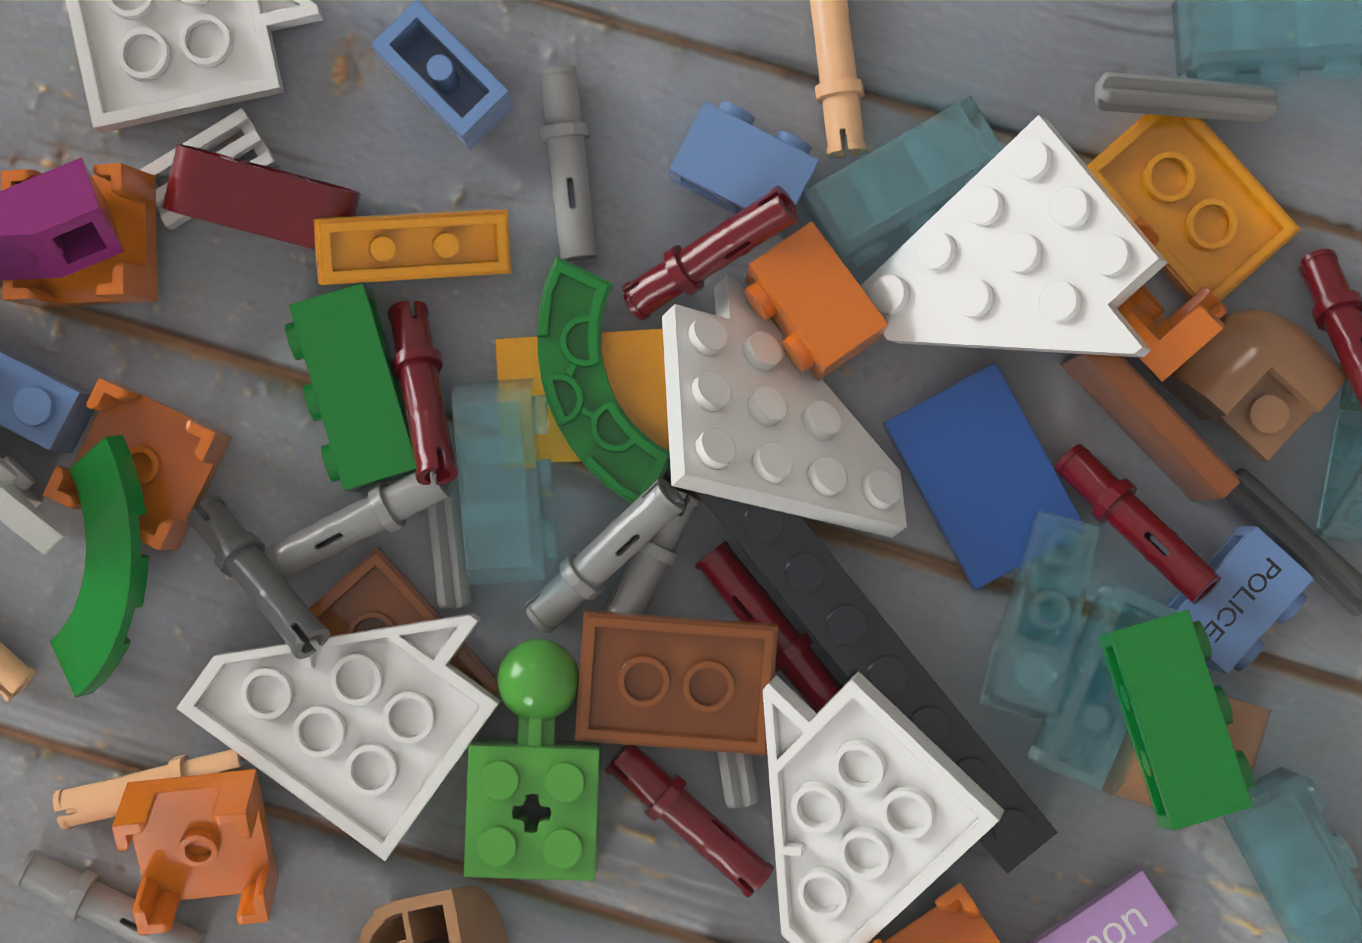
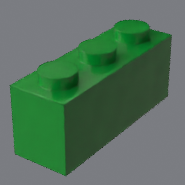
(352, 387)
(1177, 720)

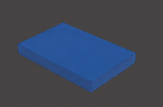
(979, 472)

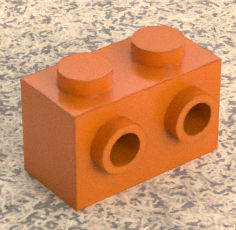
(813, 302)

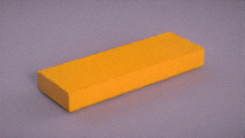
(412, 246)

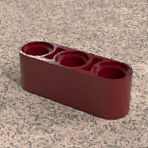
(253, 196)

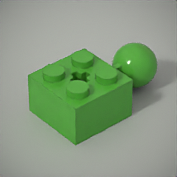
(536, 684)

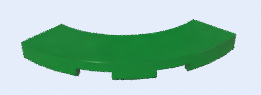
(579, 388)
(114, 569)

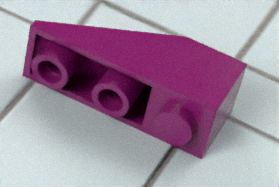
(55, 225)

